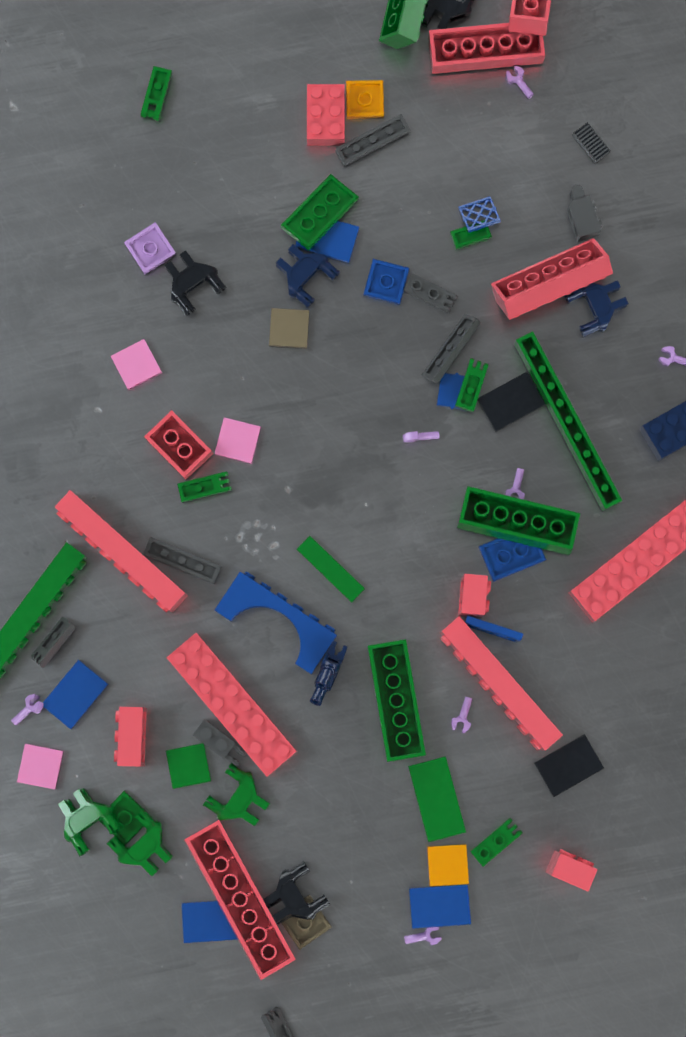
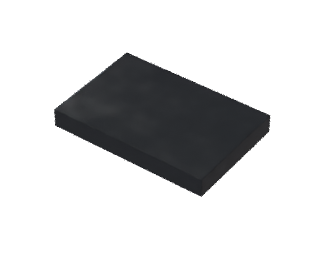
(511, 401)
(569, 765)

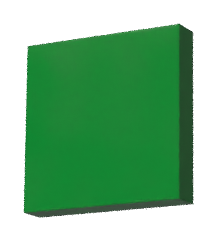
(188, 765)
(124, 812)

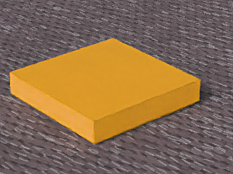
(364, 99)
(448, 865)

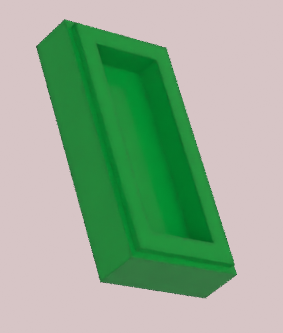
(463, 239)

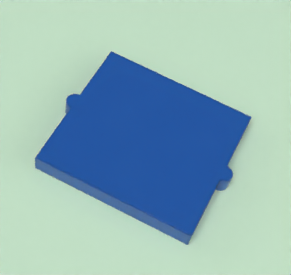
(449, 390)

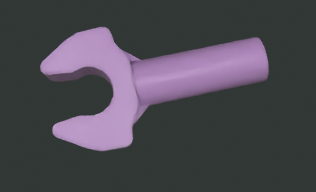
(519, 81)
(673, 357)
(415, 436)
(517, 484)
(30, 707)
(463, 716)
(423, 936)

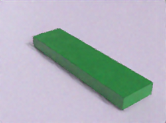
(330, 569)

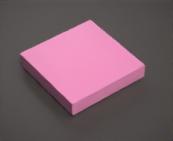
(136, 364)
(237, 440)
(40, 766)

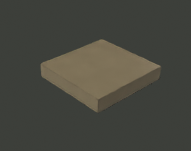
(289, 328)
(305, 931)

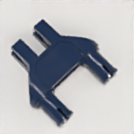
(303, 271)
(599, 304)
(327, 674)

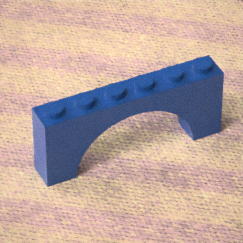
(248, 594)

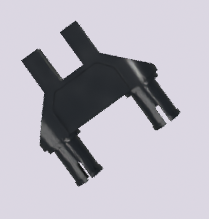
(447, 10)
(190, 279)
(291, 897)

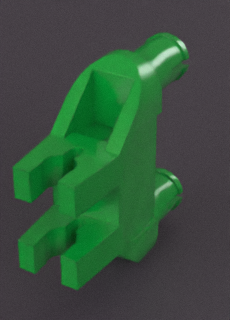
(241, 799)
(84, 817)
(148, 844)

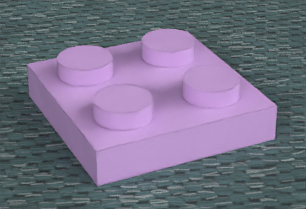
(150, 248)

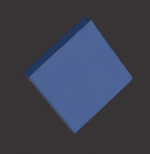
(386, 281)

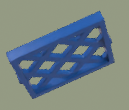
(477, 203)

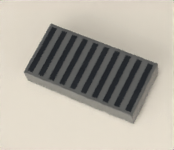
(591, 142)

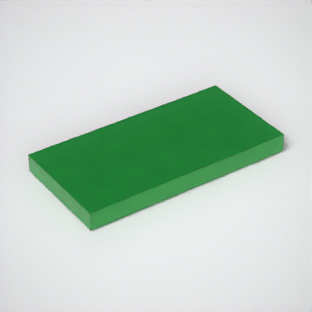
(319, 212)
(437, 799)

